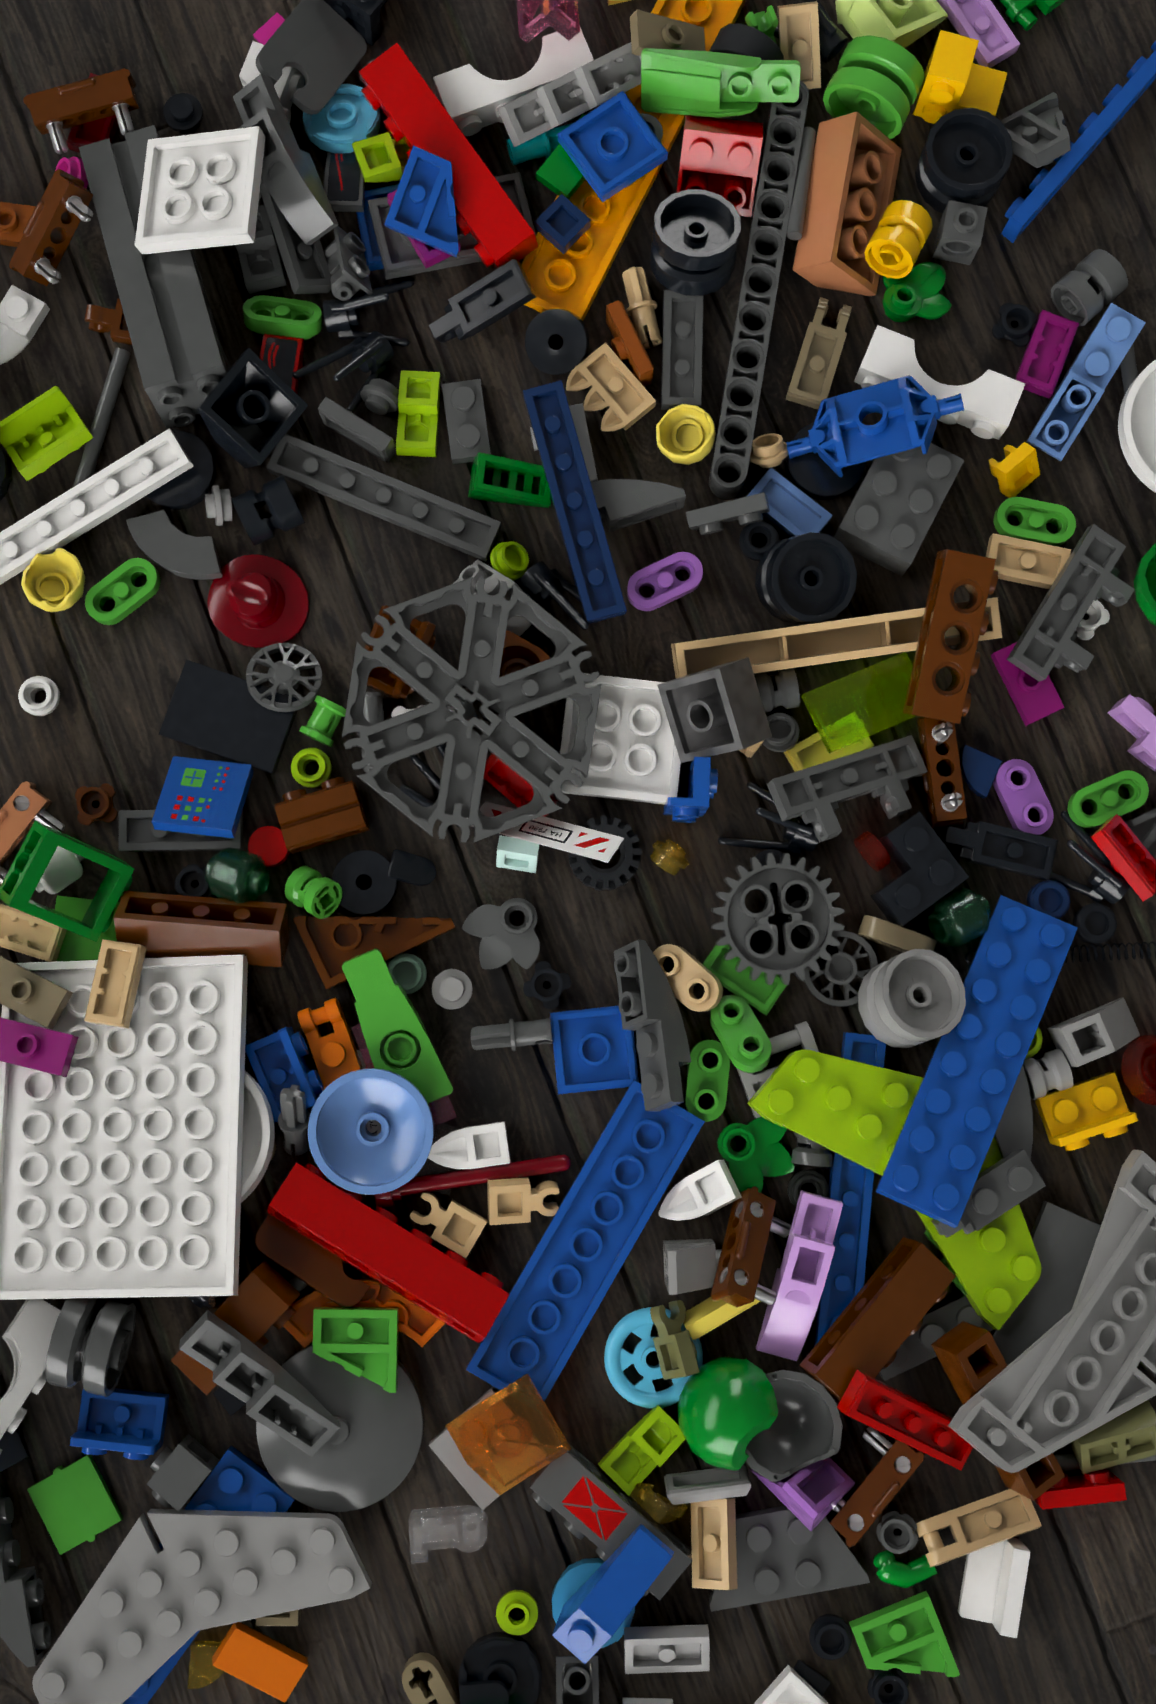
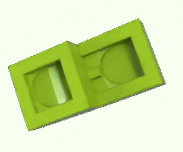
(381, 158)
(418, 413)
(642, 1449)

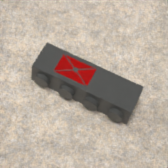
(602, 1512)

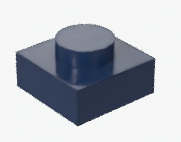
(562, 223)

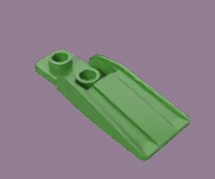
(714, 82)
(393, 1027)

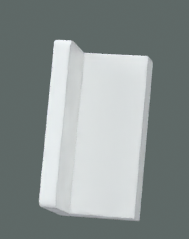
(995, 1585)

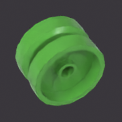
(877, 82)

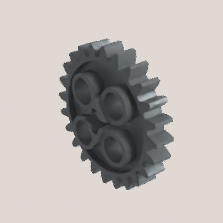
(814, 913)

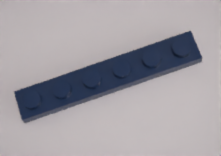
(574, 502)

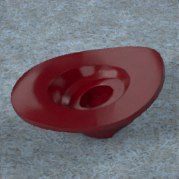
(258, 601)

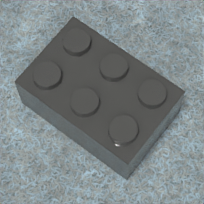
(898, 505)

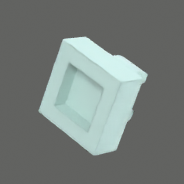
(517, 854)

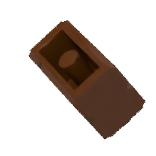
(321, 815)

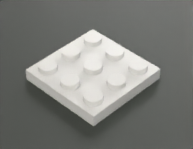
(200, 190)
(631, 744)

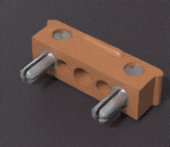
(18, 817)

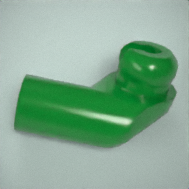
(899, 1573)

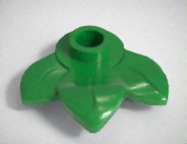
(919, 294)
(760, 1155)

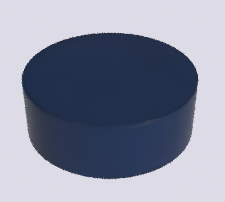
(1049, 898)

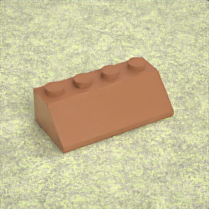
(846, 198)

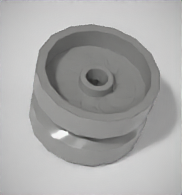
(911, 998)

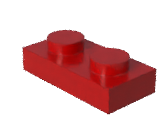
(1085, 1489)

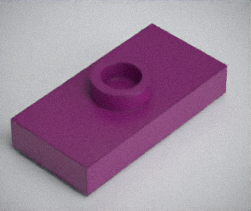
(1046, 353)
(1032, 698)
(36, 1047)

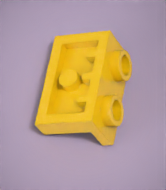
(1085, 1111)

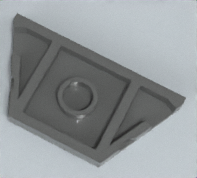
(786, 1560)

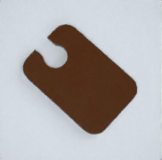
(308, 1262)

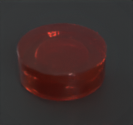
(872, 851)

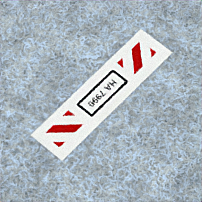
(560, 835)

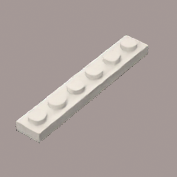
(92, 502)

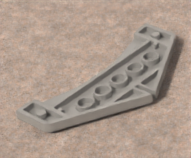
(1089, 1360)
(206, 1576)

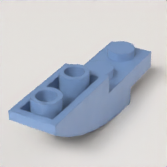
(1085, 382)

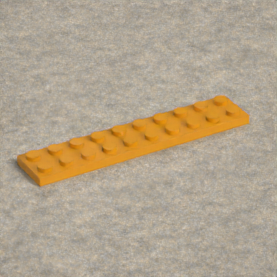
(574, 278)

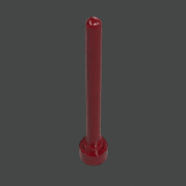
(475, 1176)

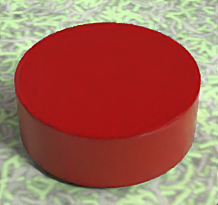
(269, 844)

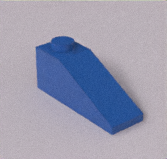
(611, 1594)

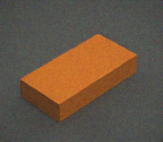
(260, 1661)

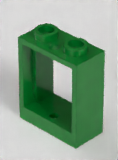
(31, 864)

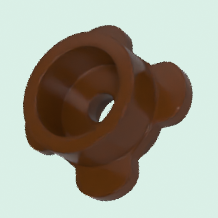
(87, 796)

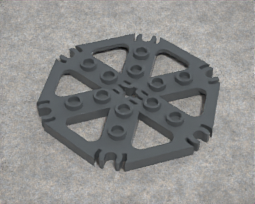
(479, 672)

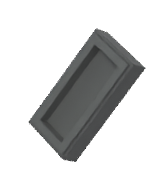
(357, 430)

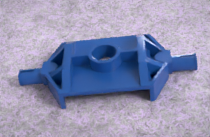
(906, 423)

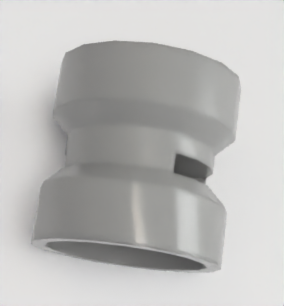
(1048, 1073)

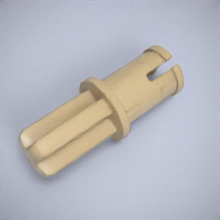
(641, 305)

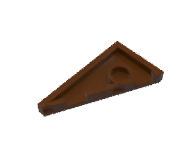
(342, 937)

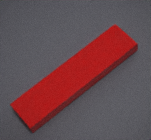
(904, 1419)

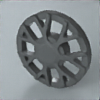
(284, 677)
(841, 970)

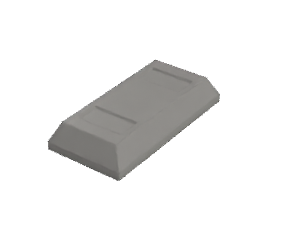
(706, 1485)

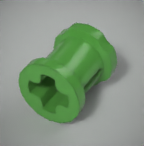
(323, 721)

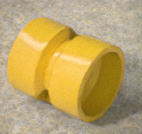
(898, 239)

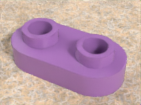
(662, 580)
(1019, 799)

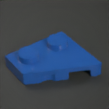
(426, 202)

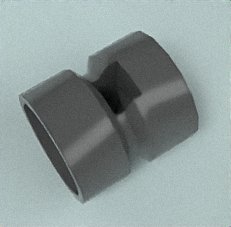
(1089, 287)

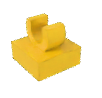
(1016, 470)

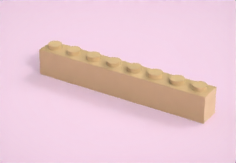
(819, 642)

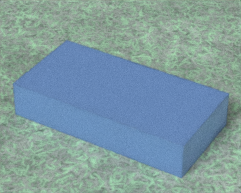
(790, 507)

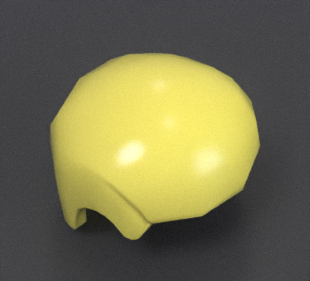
(685, 434)
(53, 580)

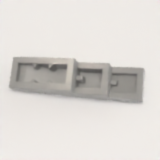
(571, 94)

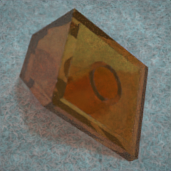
(508, 1435)

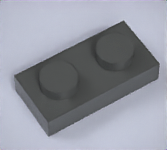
(465, 420)
(745, 510)

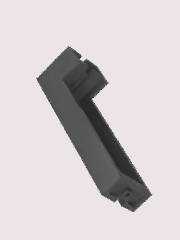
(158, 291)

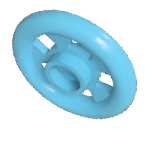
(618, 1359)

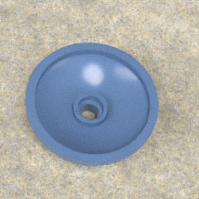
(351, 1153)

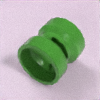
(315, 893)

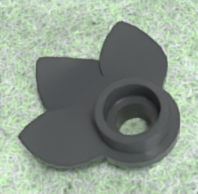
(500, 938)

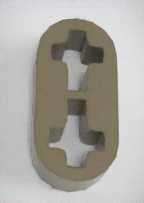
(893, 936)
(438, 1681)

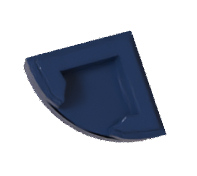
(978, 770)

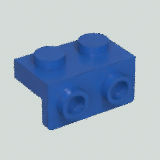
(701, 788)
(280, 1063)
(122, 1423)

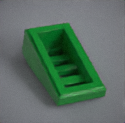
(495, 493)

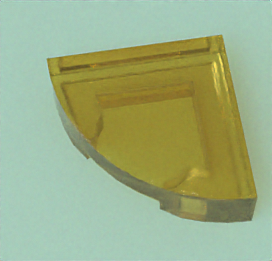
(657, 1505)
(200, 1667)

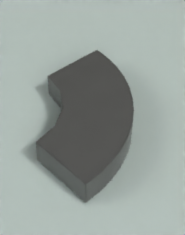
(173, 550)

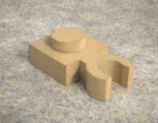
(514, 1199)
(455, 1227)

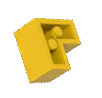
(957, 82)

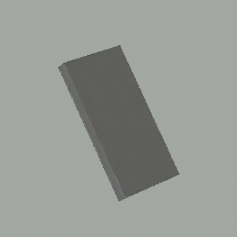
(400, 257)
(1064, 1249)

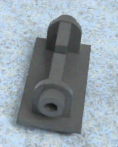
(347, 265)

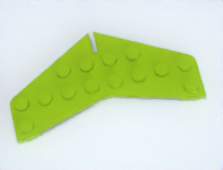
(860, 1116)

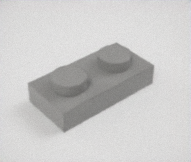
(666, 1649)

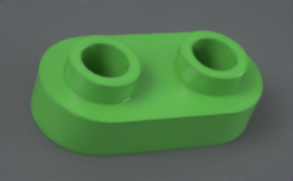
(282, 316)
(1033, 519)
(121, 588)
(1106, 799)
(738, 1031)
(707, 1080)

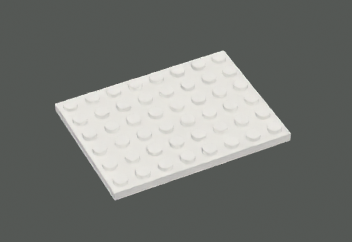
(136, 1156)

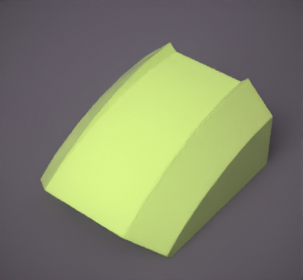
(891, 19)

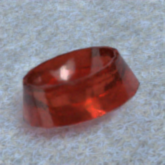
(1139, 1070)

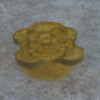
(669, 856)

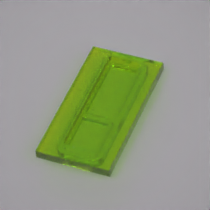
(861, 702)

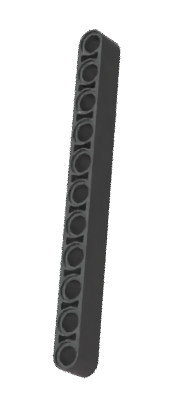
(754, 306)

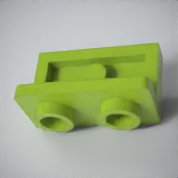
(43, 433)

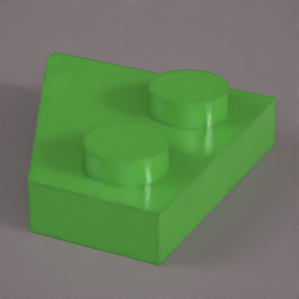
(360, 1341)
(904, 1638)

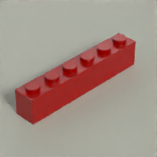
(423, 122)
(389, 1252)

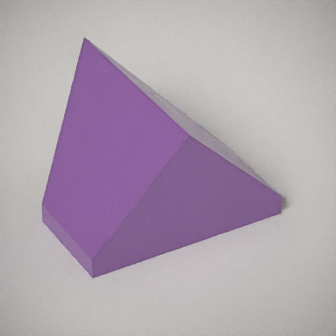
(811, 1490)

